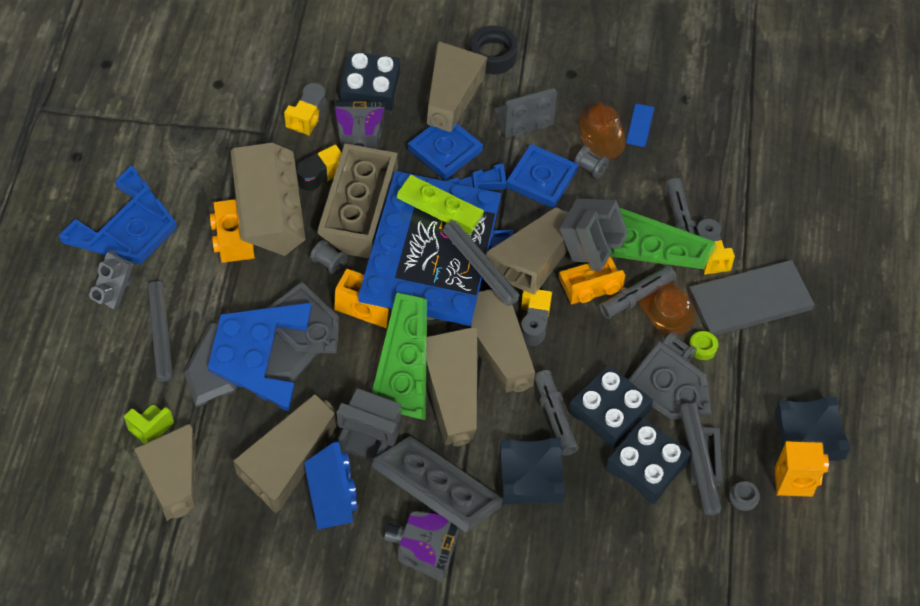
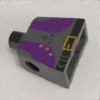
(360, 123)
(425, 543)

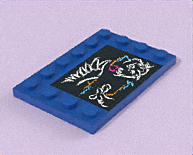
(420, 260)

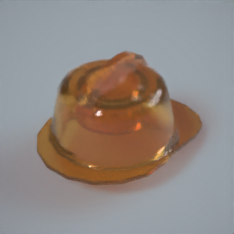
(603, 131)
(669, 310)

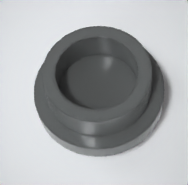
(744, 496)

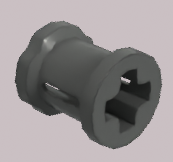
(591, 162)
(328, 257)
(680, 347)

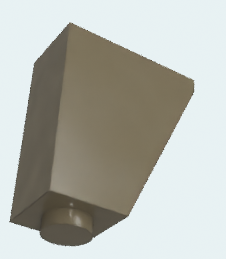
(171, 470)

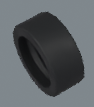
(498, 35)

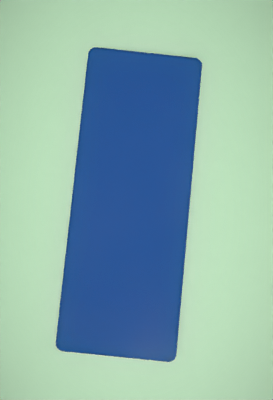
(640, 125)

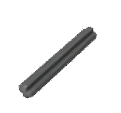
(481, 263)
(160, 331)
(700, 459)

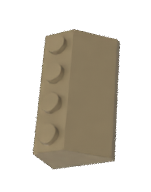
(268, 197)
(357, 199)

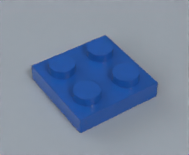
(445, 150)
(542, 176)

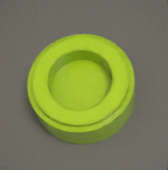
(705, 343)

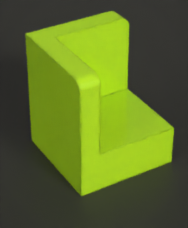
(149, 424)

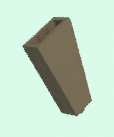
(454, 83)
(532, 252)
(502, 342)
(453, 383)
(277, 459)

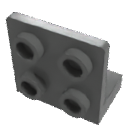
(527, 113)

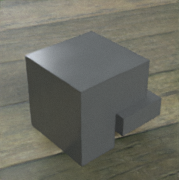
(592, 231)
(368, 424)

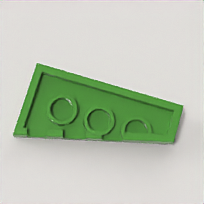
(662, 243)
(403, 357)

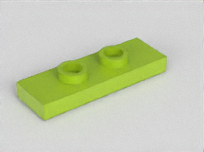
(440, 203)

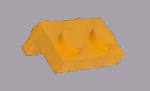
(584, 284)

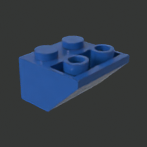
(331, 487)

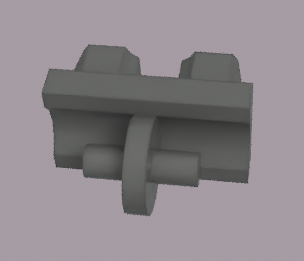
(112, 280)

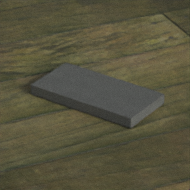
(751, 298)
(437, 483)

